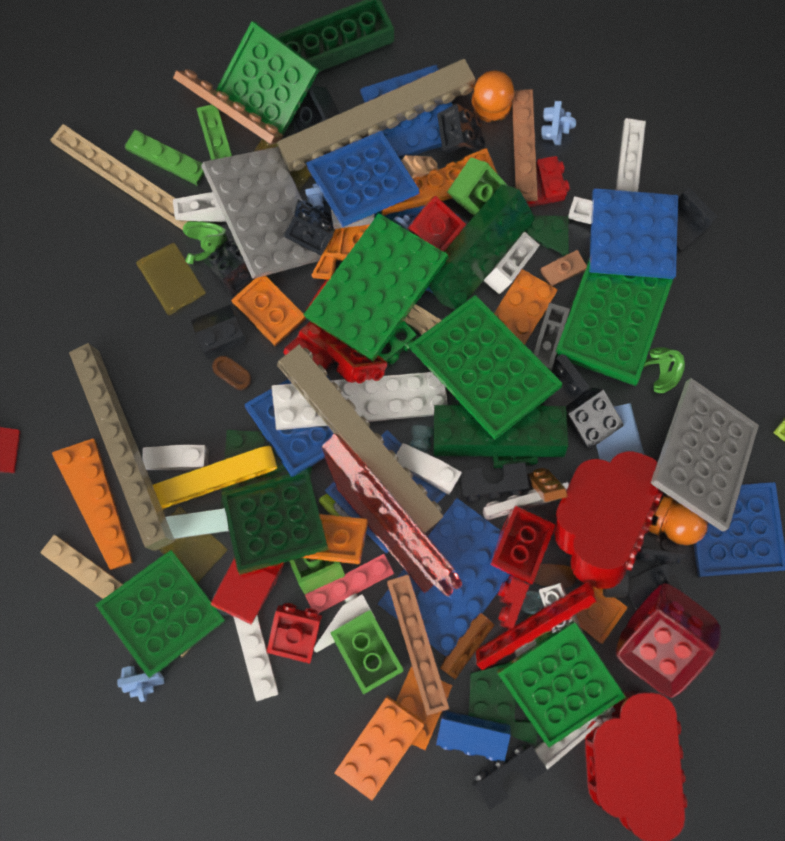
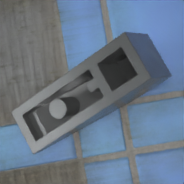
(550, 333)

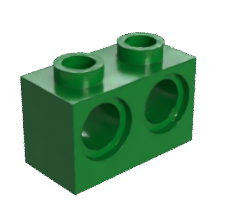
(398, 346)

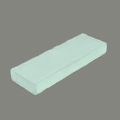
(198, 523)

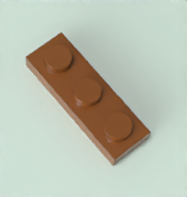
(546, 485)
(467, 646)

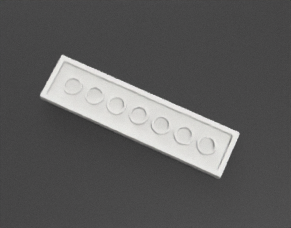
(375, 400)

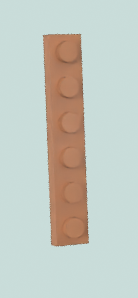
(233, 109)
(524, 144)
(417, 645)

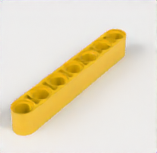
(215, 476)

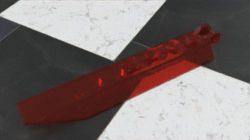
(389, 519)

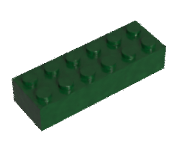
(341, 34)
(481, 246)
(536, 435)

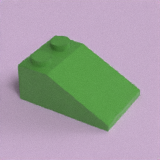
(475, 185)
(315, 573)
(366, 651)

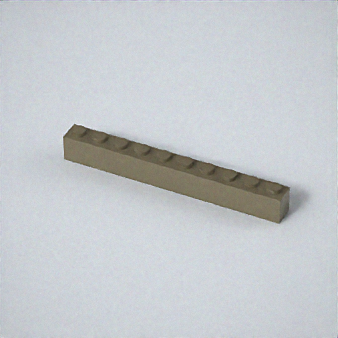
(377, 114)
(354, 430)
(122, 448)

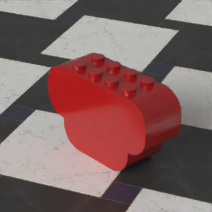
(607, 516)
(637, 766)

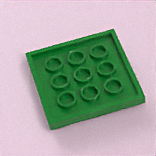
(267, 77)
(160, 613)
(561, 684)

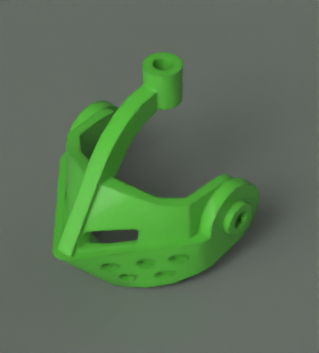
(209, 234)
(667, 379)

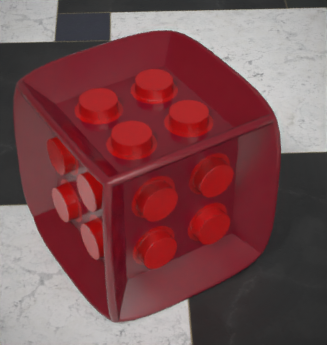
(669, 640)

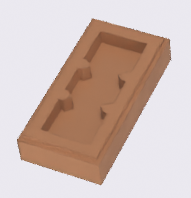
(563, 268)

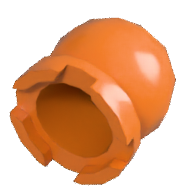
(493, 96)
(678, 522)

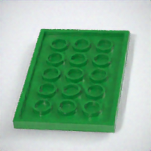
(376, 286)
(614, 322)
(485, 366)

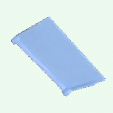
(624, 439)

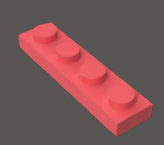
(351, 583)

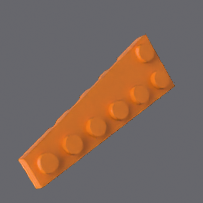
(90, 487)

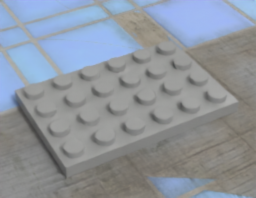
(258, 205)
(705, 455)

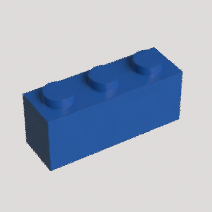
(473, 736)

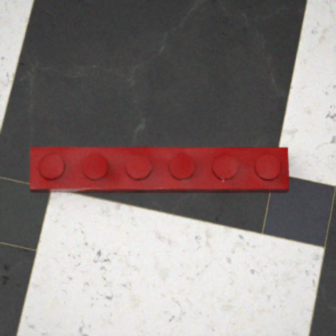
(535, 626)

